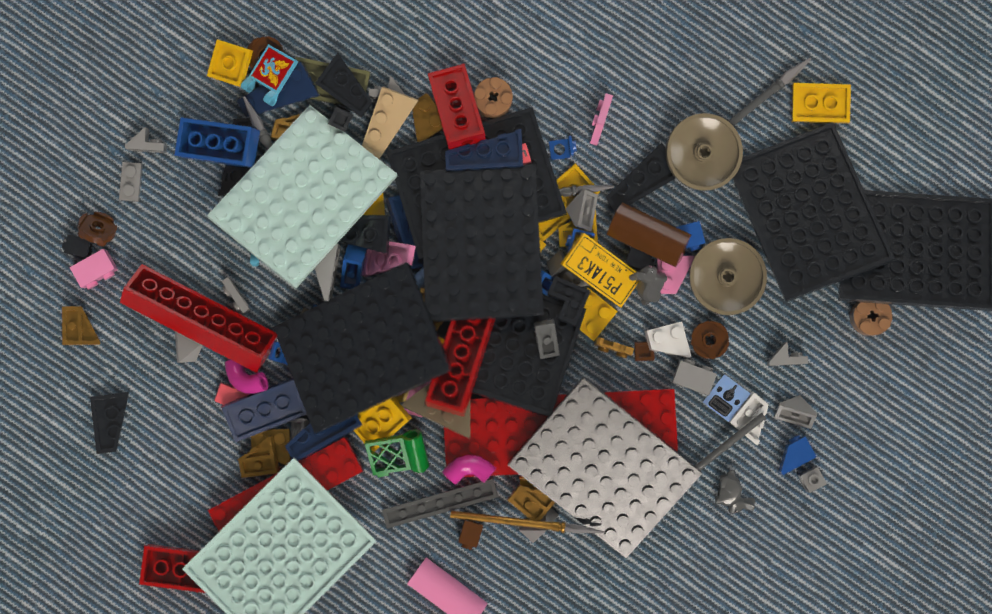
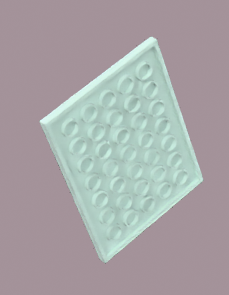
(302, 196)
(280, 548)

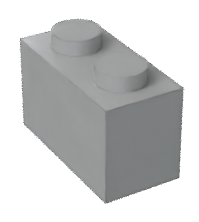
(694, 377)

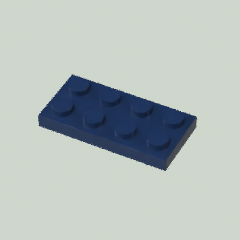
(263, 410)

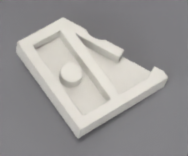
(669, 339)
(748, 411)

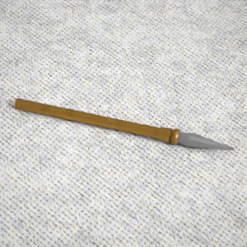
(553, 526)

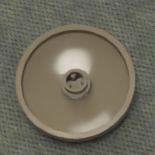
(704, 152)
(728, 276)

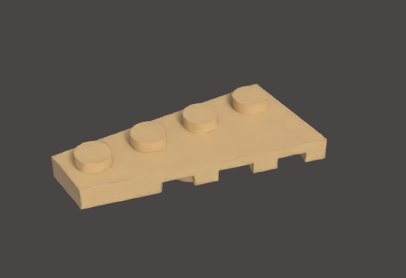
(388, 116)

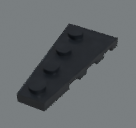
(643, 180)

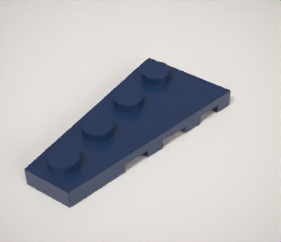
(296, 89)
(498, 152)
(402, 227)
(308, 442)

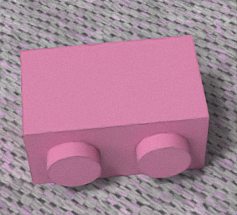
(93, 269)

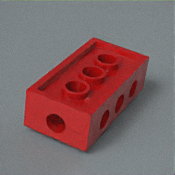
(450, 117)

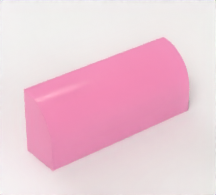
(445, 590)

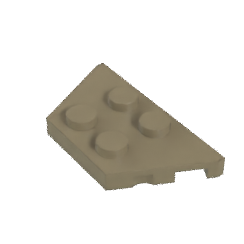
(448, 420)

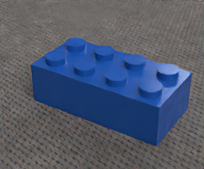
(217, 142)

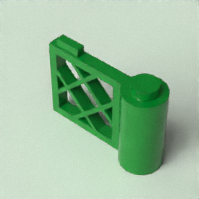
(413, 453)

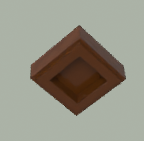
(642, 352)

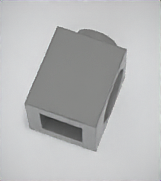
(812, 479)

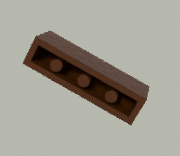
(649, 234)

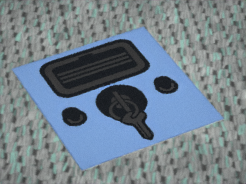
(726, 398)

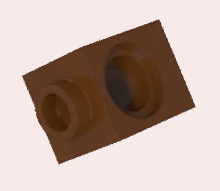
(470, 534)

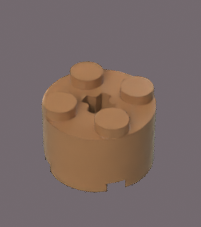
(493, 86)
(868, 327)

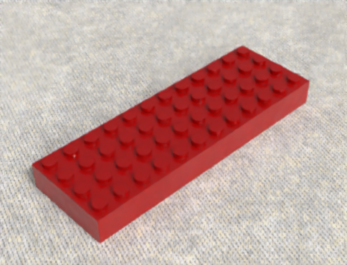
(503, 429)

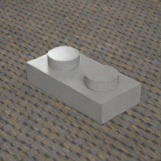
(130, 181)
(239, 302)

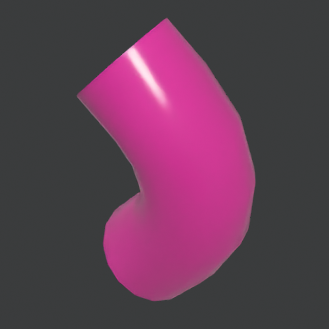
(244, 382)
(468, 465)

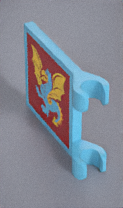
(272, 72)

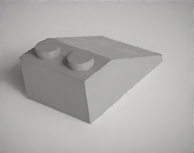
(326, 272)

